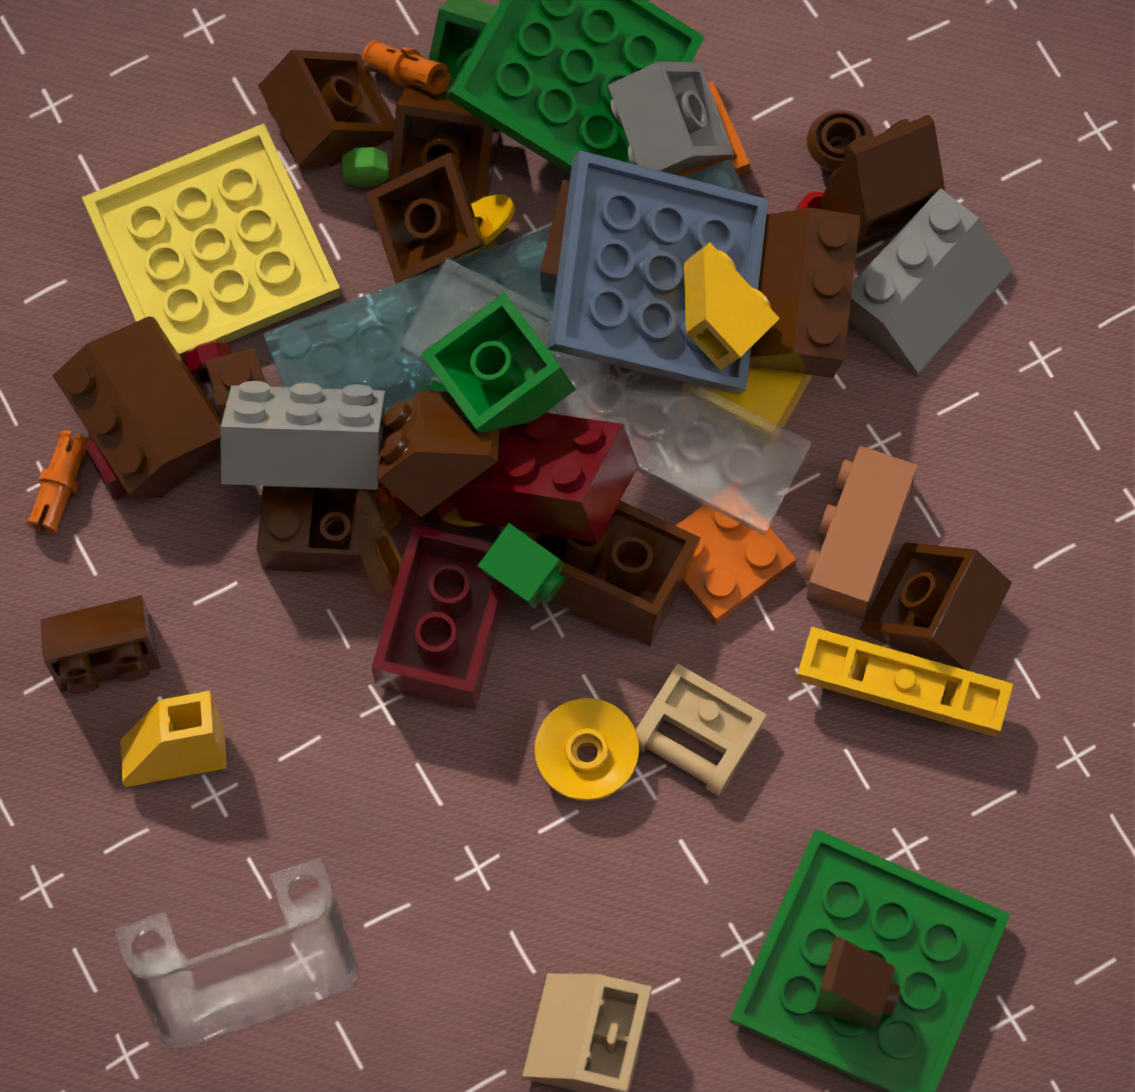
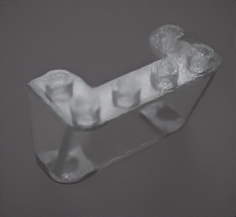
(248, 979)

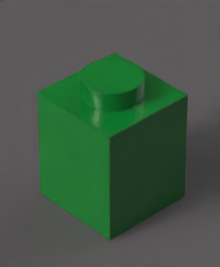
(523, 567)

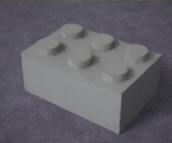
(302, 436)

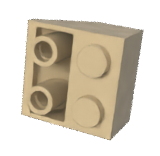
(588, 1033)

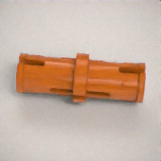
(406, 67)
(58, 483)

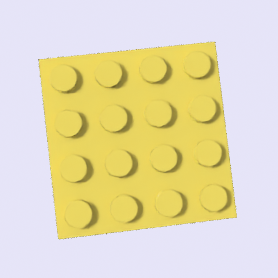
(213, 242)

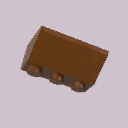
(809, 287)
(141, 407)
(626, 576)

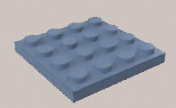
(625, 262)

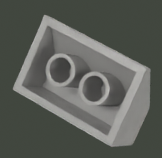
(927, 282)

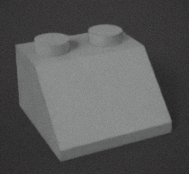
(670, 117)

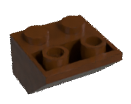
(887, 177)
(307, 528)
(99, 645)

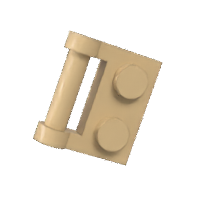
(707, 715)

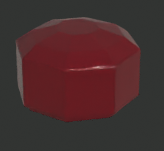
(197, 358)

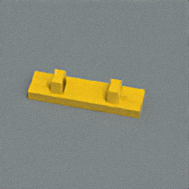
(904, 682)

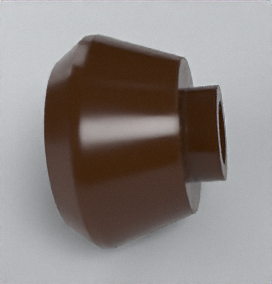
(832, 134)

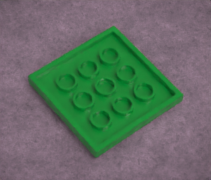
(548, 68)
(921, 927)

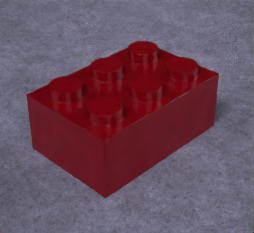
(553, 478)
(440, 620)

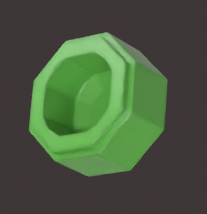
(365, 167)

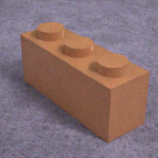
(859, 530)

